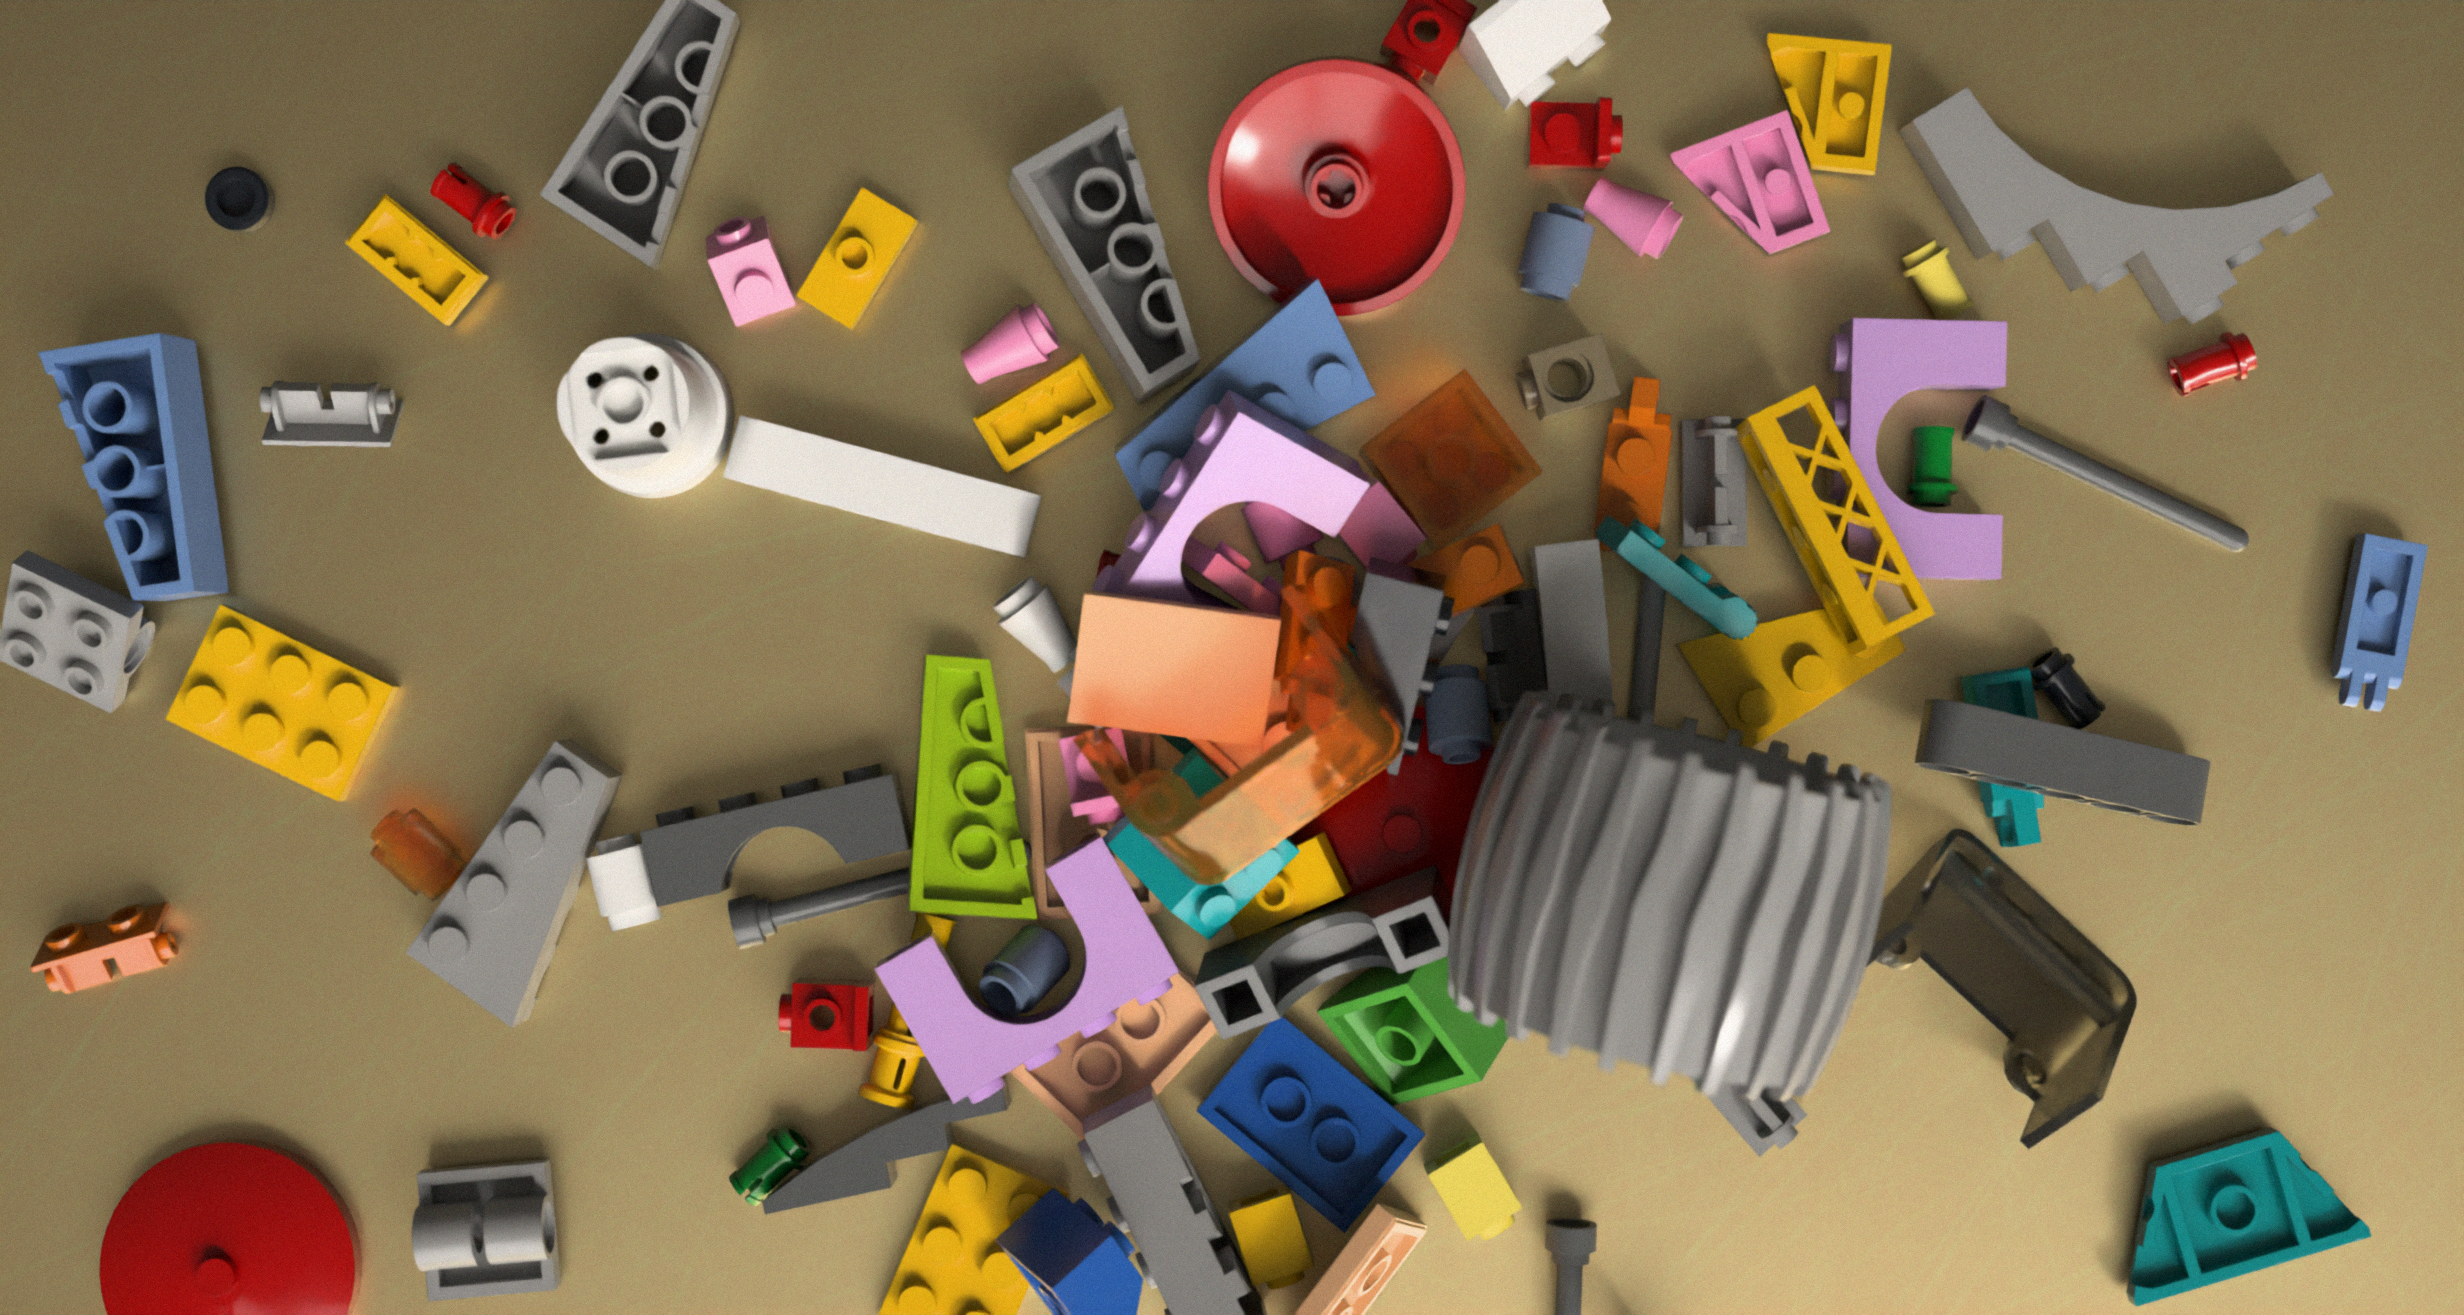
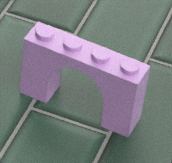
(1878, 366)
(1235, 458)
(976, 1045)

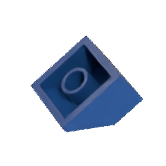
(1073, 1258)

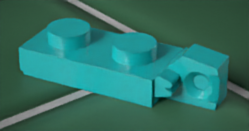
(2011, 808)

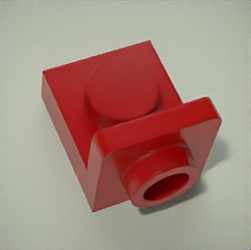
(1573, 135)

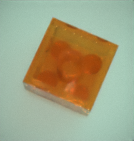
(1449, 460)

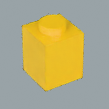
(1271, 1237)

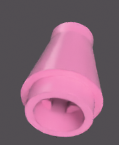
(1635, 217)
(1013, 343)

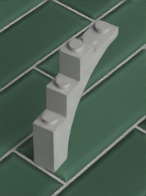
(2176, 255)

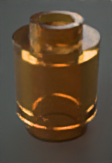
(417, 853)

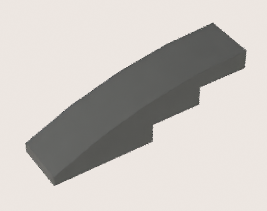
(868, 1157)

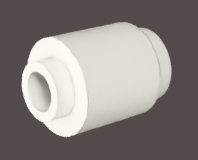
(623, 883)

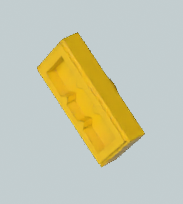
(857, 258)
(417, 259)
(1044, 414)
(1302, 885)

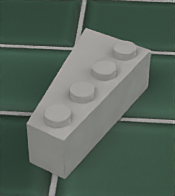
(1102, 236)
(512, 898)
(1166, 1209)

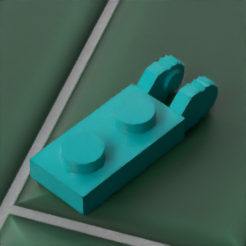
(1680, 578)

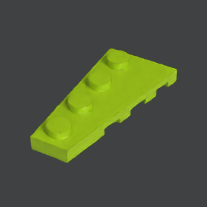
(964, 812)

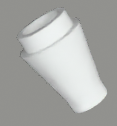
(1037, 622)

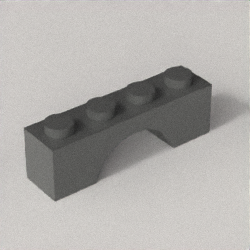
(698, 855)
(1270, 970)

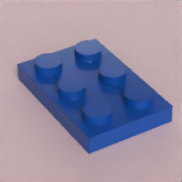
(1310, 1121)

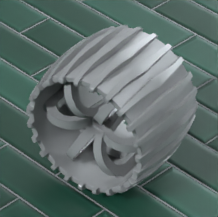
(1667, 896)

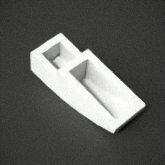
(1573, 619)

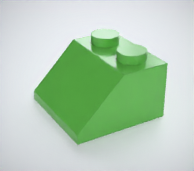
(1411, 1032)

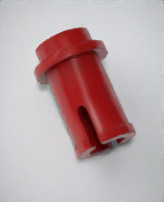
(487, 211)
(2213, 363)

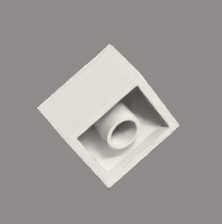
(1524, 41)

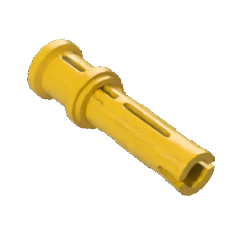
(897, 1048)

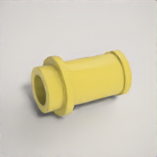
(1936, 280)

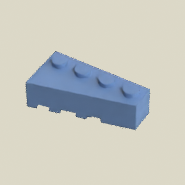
(1288, 364)

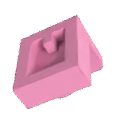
(1085, 787)

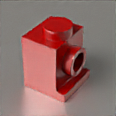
(1426, 59)
(849, 1000)

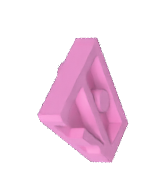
(1758, 182)
(1227, 571)

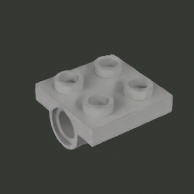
(72, 631)
(486, 1230)

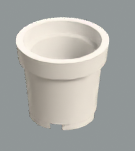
(686, 397)

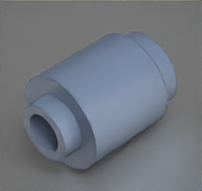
(1555, 252)
(1458, 715)
(1024, 971)

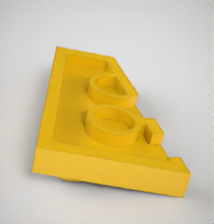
(1780, 670)

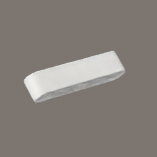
(882, 486)

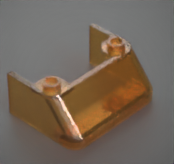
(1341, 746)

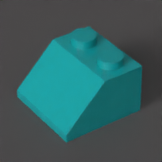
(1200, 906)

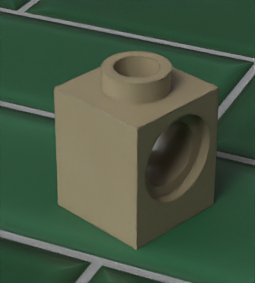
(1591, 361)

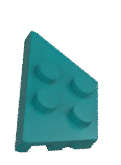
(2231, 1215)

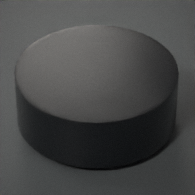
(240, 199)

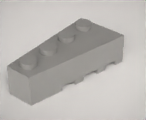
(645, 131)

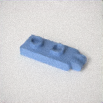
(2377, 618)

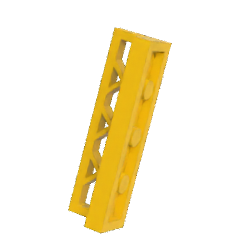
(1811, 532)

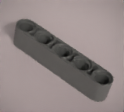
(2062, 762)

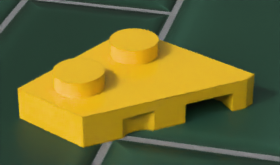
(1834, 97)

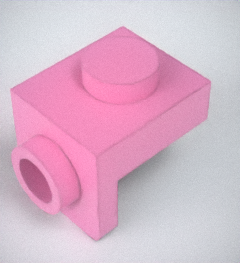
(748, 269)

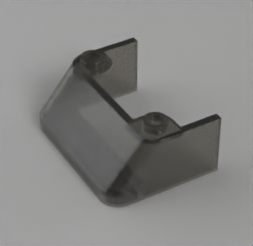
(2019, 968)

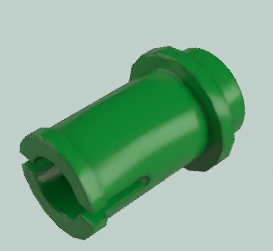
(1932, 467)
(771, 1163)

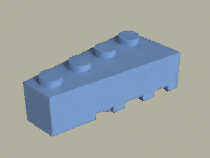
(148, 458)

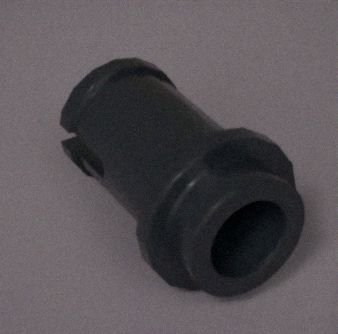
(2065, 688)

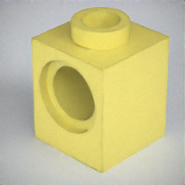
(1473, 1189)

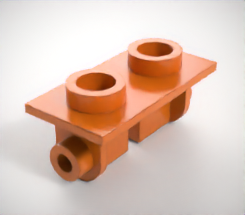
(78, 954)

